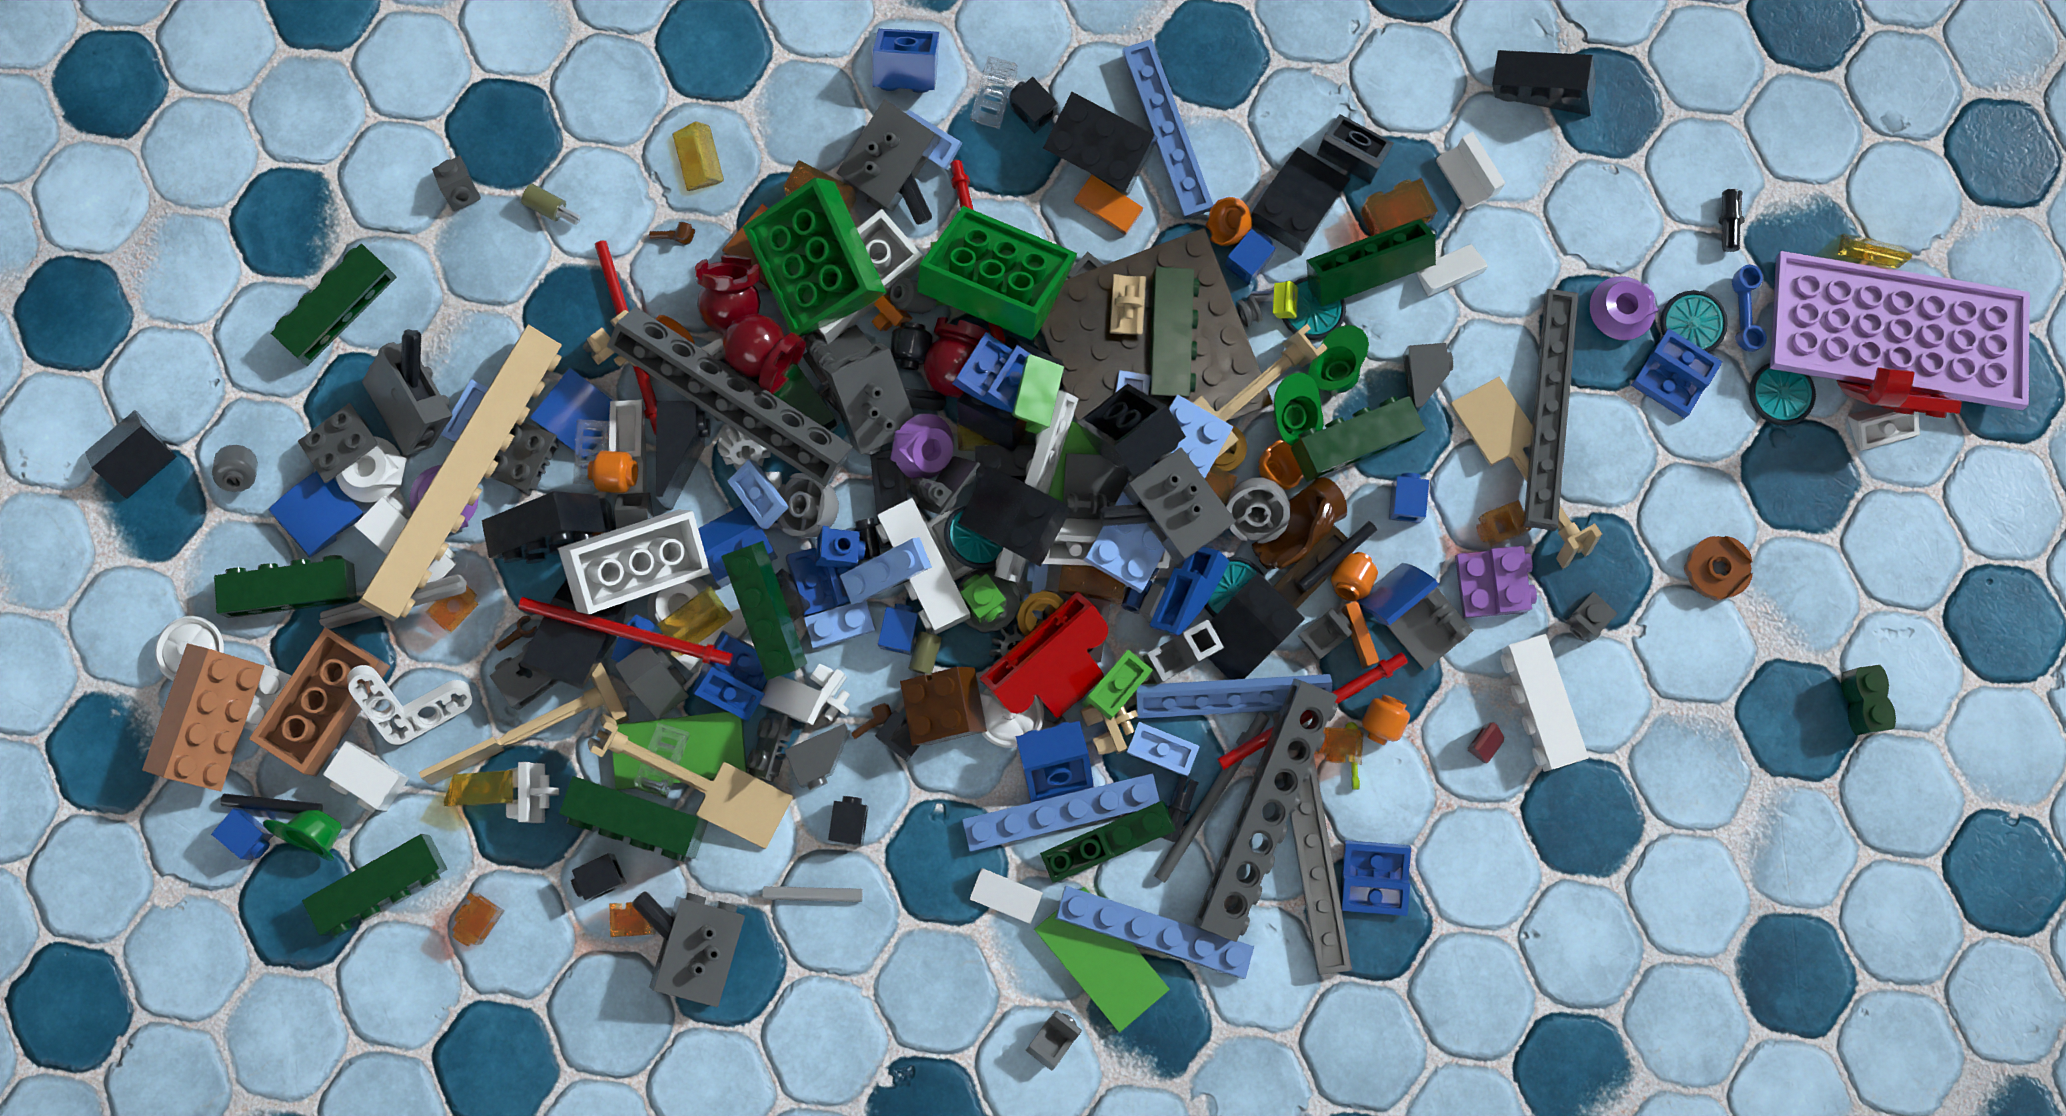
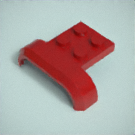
(1893, 391)

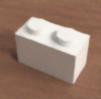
(365, 777)

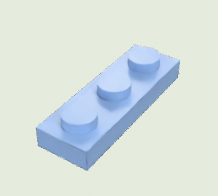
(886, 571)

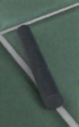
(1336, 556)
(268, 804)

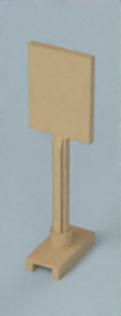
(1298, 351)
(1502, 432)
(601, 694)
(730, 800)

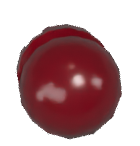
(727, 290)
(758, 348)
(950, 354)

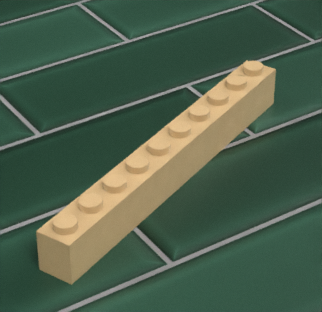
(460, 474)

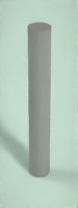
(812, 894)

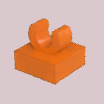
(889, 314)

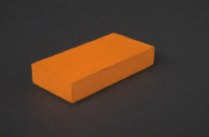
(1108, 204)
(1360, 635)

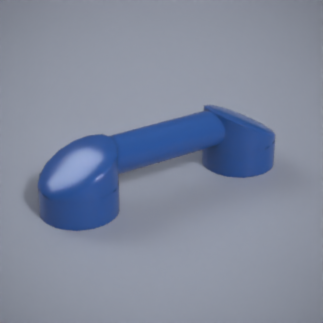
(1744, 281)

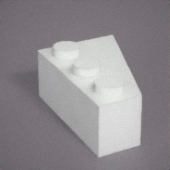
(383, 525)

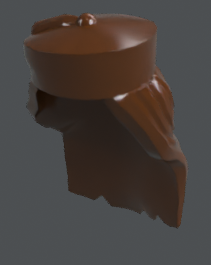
(1311, 519)

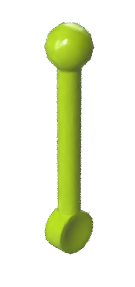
(1355, 782)

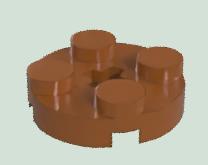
(1737, 567)

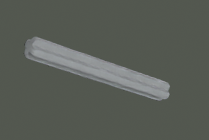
(357, 612)

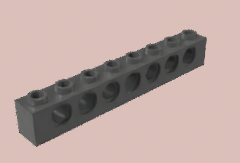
(729, 396)
(1250, 821)

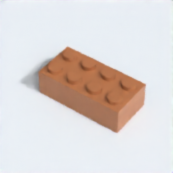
(315, 704)
(203, 717)

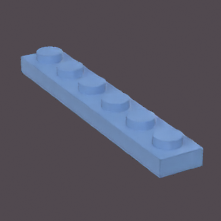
(1168, 126)
(1219, 696)
(1060, 812)
(1154, 932)

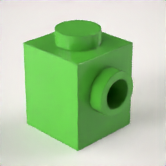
(983, 598)

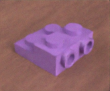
(1495, 582)

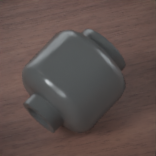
(234, 468)

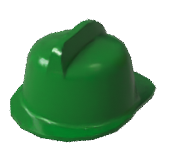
(1340, 364)
(1297, 407)
(308, 830)

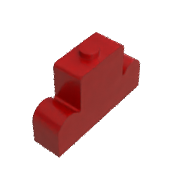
(1051, 661)

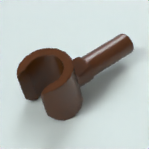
(683, 234)
(517, 634)
(881, 714)

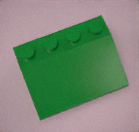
(814, 257)
(995, 272)

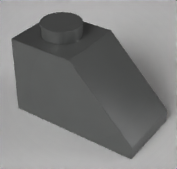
(1425, 370)
(817, 757)

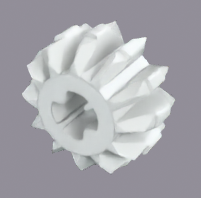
(738, 448)

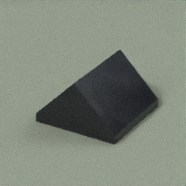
(1354, 148)
(129, 455)

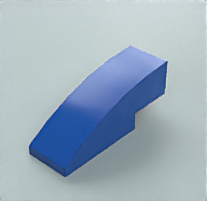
(1189, 590)

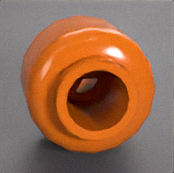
(613, 471)
(1354, 577)
(1385, 719)

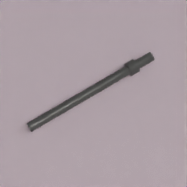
(1208, 803)

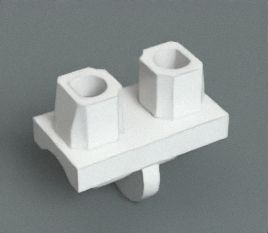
(831, 683)
(532, 793)

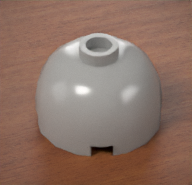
(809, 506)
(1259, 510)

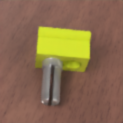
(1283, 297)

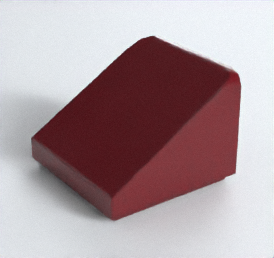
(1486, 742)

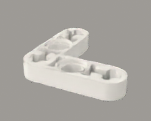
(406, 715)

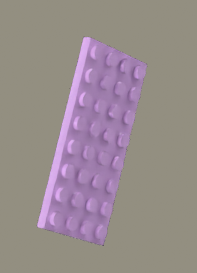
(1857, 317)

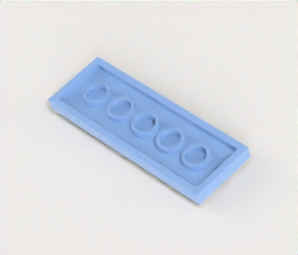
(1133, 549)

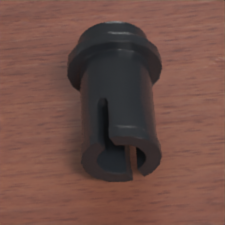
(868, 534)

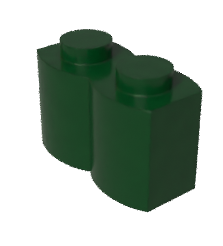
(1868, 702)

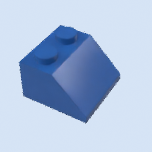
(905, 60)
(729, 534)
(1055, 761)

